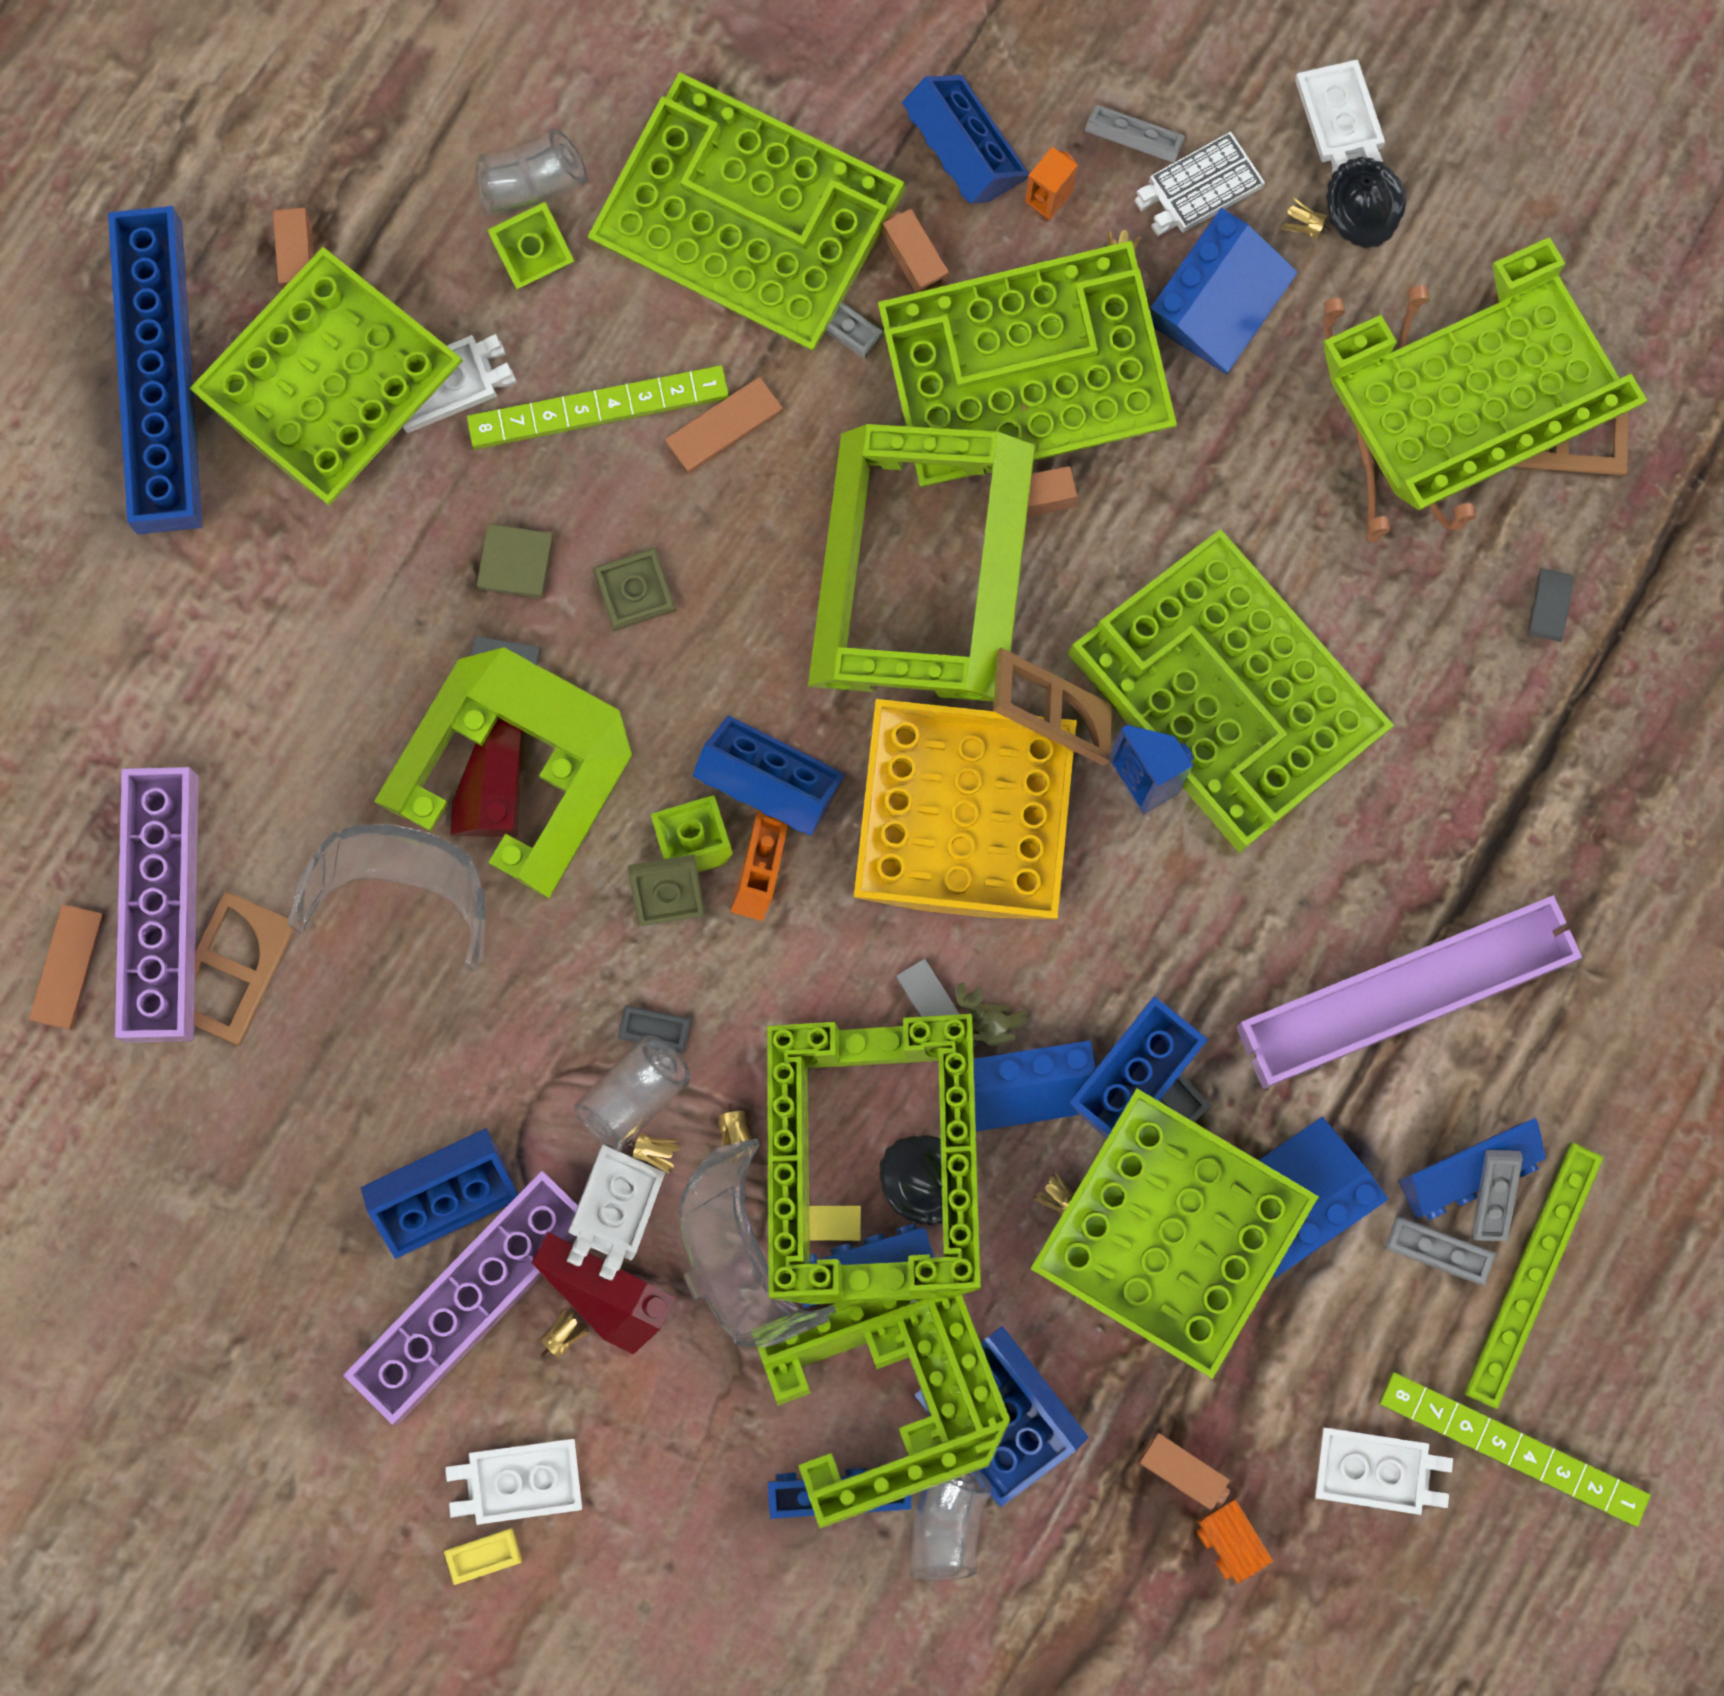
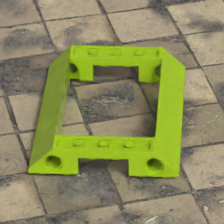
(889, 446)
(821, 1045)

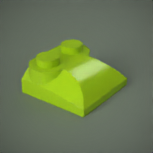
(530, 245)
(693, 830)

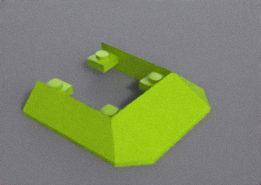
(585, 762)
(952, 1375)

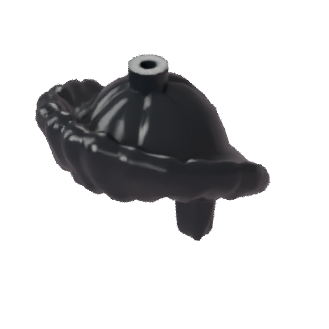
(1365, 202)
(914, 1178)

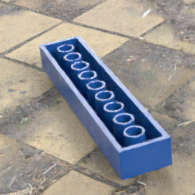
(154, 370)

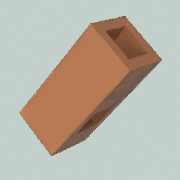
(292, 242)
(914, 251)
(1051, 491)
(1184, 1472)

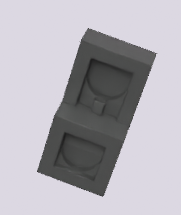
(1551, 605)

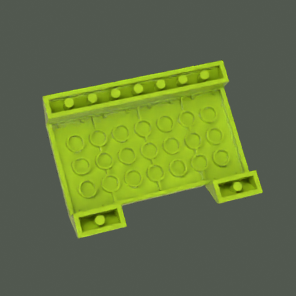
(1482, 387)

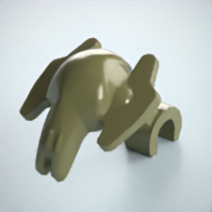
(989, 1019)

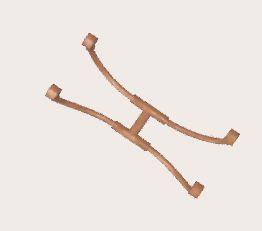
(1380, 525)

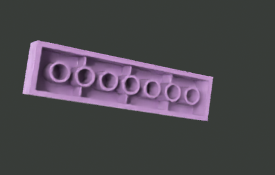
(157, 905)
(462, 1302)

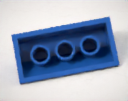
(964, 138)
(1150, 765)
(768, 775)
(1144, 1058)
(1030, 1084)
(1460, 1174)
(439, 1193)

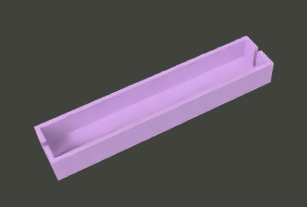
(1408, 992)

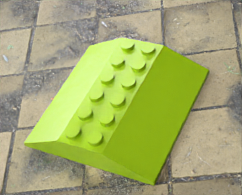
(325, 376)
(1174, 1233)

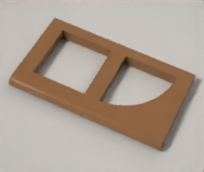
(1563, 461)
(1093, 709)
(273, 940)

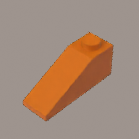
(759, 867)

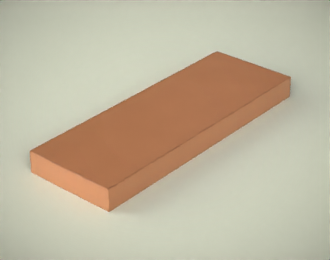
(723, 425)
(66, 967)

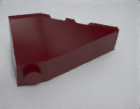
(490, 786)
(619, 1310)

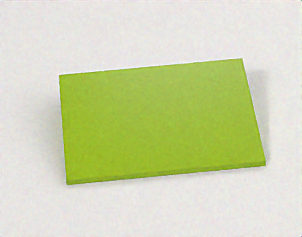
(746, 211)
(1050, 335)
(1237, 681)

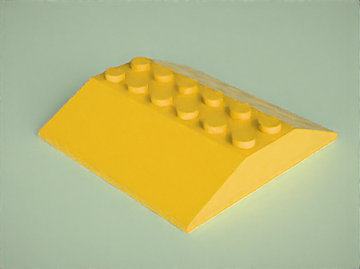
(963, 813)

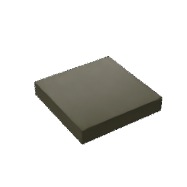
(515, 561)
(634, 589)
(666, 890)

